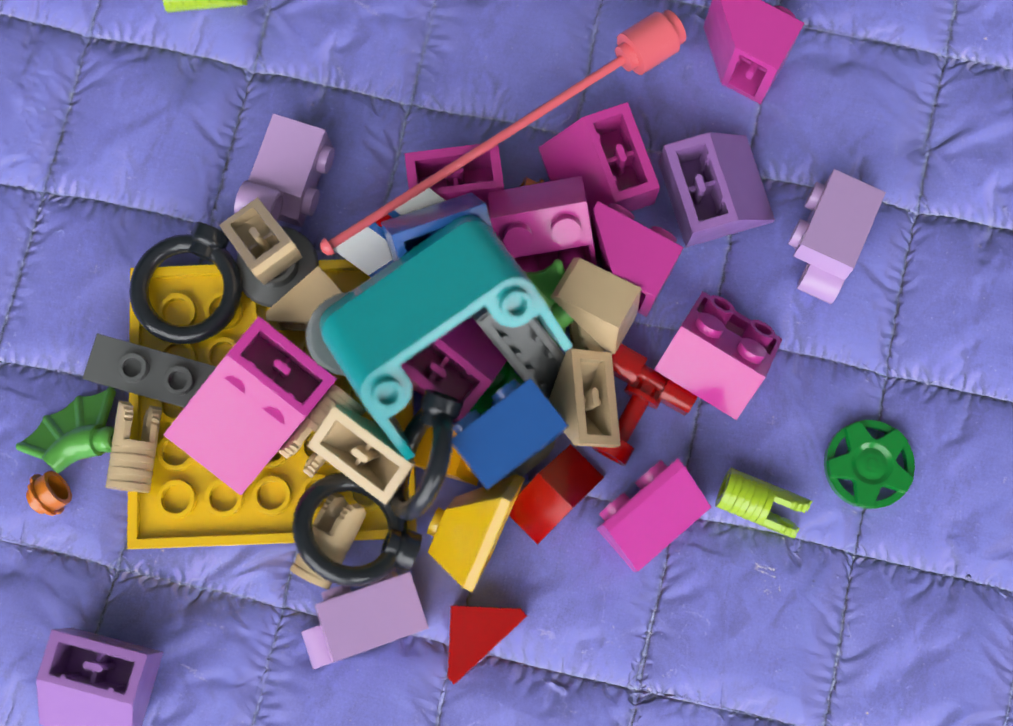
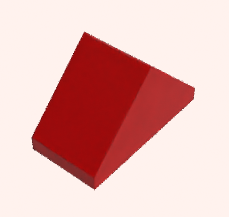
(554, 493)
(475, 633)

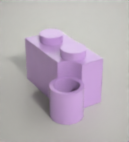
(288, 170)
(834, 232)
(364, 618)

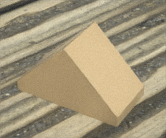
(260, 241)
(598, 302)
(297, 306)
(587, 398)
(361, 452)

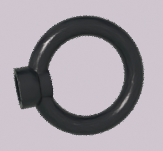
(206, 244)
(438, 412)
(398, 548)

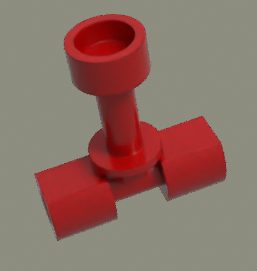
(646, 389)

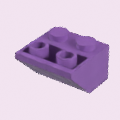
(714, 186)
(94, 680)

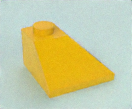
(471, 528)

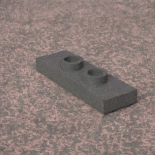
(526, 349)
(145, 371)

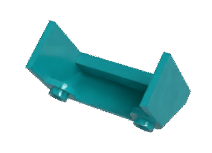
(418, 303)

